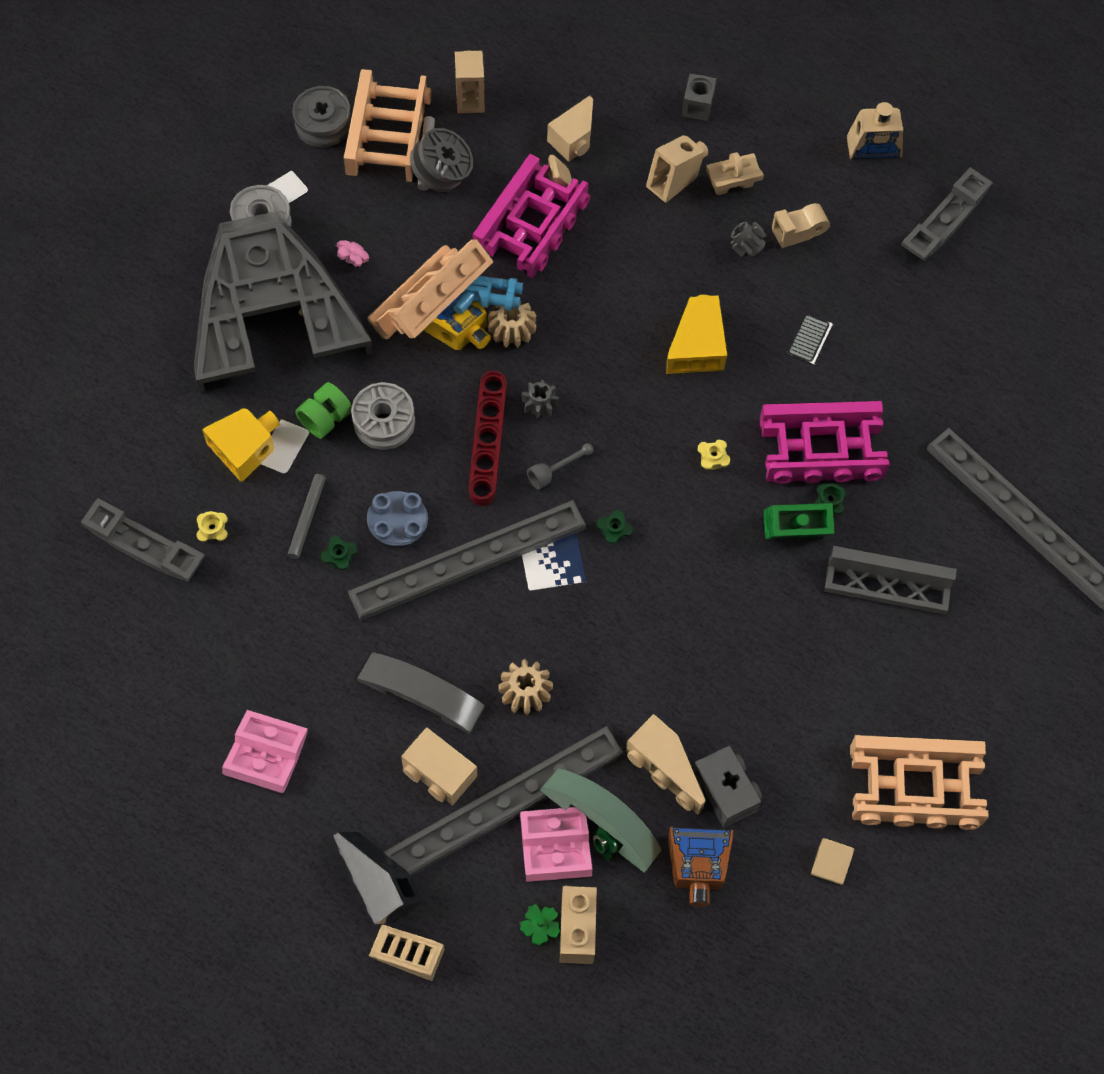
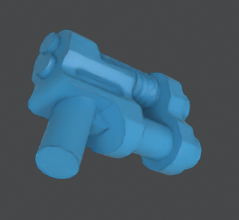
(481, 290)

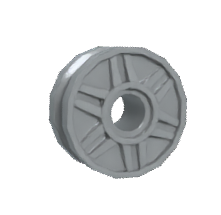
(260, 200)
(378, 400)

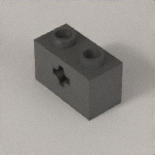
(727, 803)

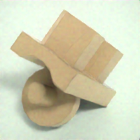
(734, 172)

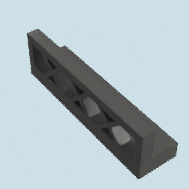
(890, 569)

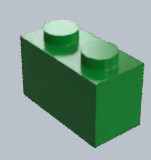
(798, 521)

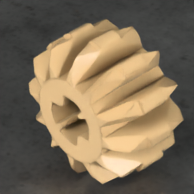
(512, 325)
(531, 695)

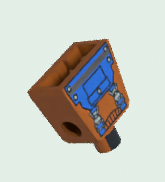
(699, 860)

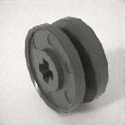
(322, 116)
(441, 160)

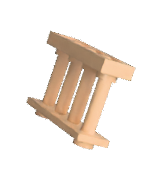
(364, 110)

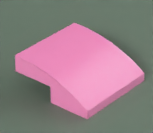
(265, 751)
(555, 844)

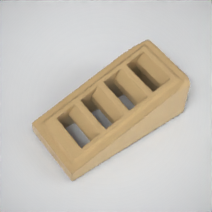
(427, 972)

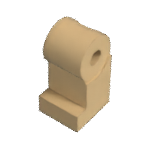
(799, 224)

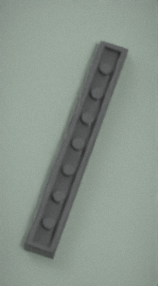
(1020, 514)
(466, 560)
(501, 803)

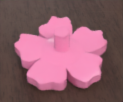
(352, 253)

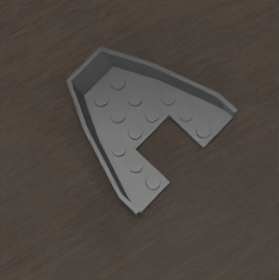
(261, 269)

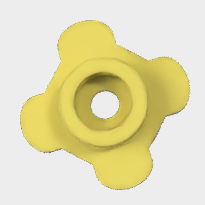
(713, 462)
(211, 518)

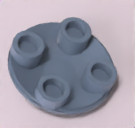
(397, 518)

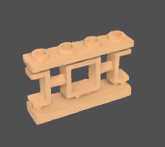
(430, 290)
(919, 756)

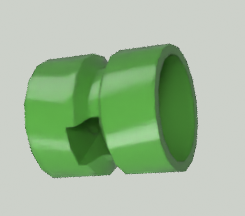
(328, 406)

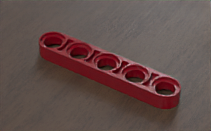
(487, 450)

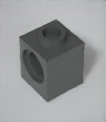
(698, 97)

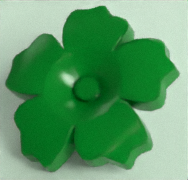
(540, 924)

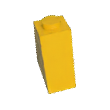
(699, 338)

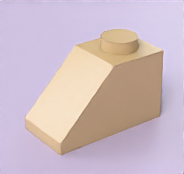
(572, 130)

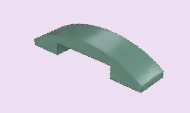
(606, 811)

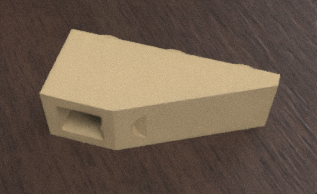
(662, 754)

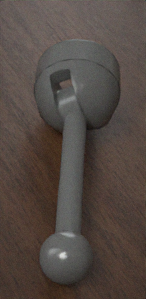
(541, 474)

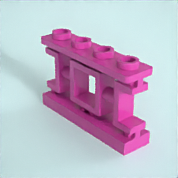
(514, 202)
(824, 420)

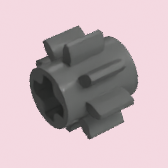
(748, 239)
(540, 399)

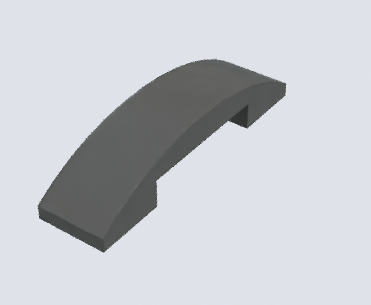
(948, 216)
(140, 542)
(422, 689)

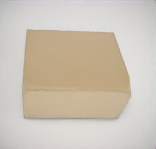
(558, 171)
(832, 861)

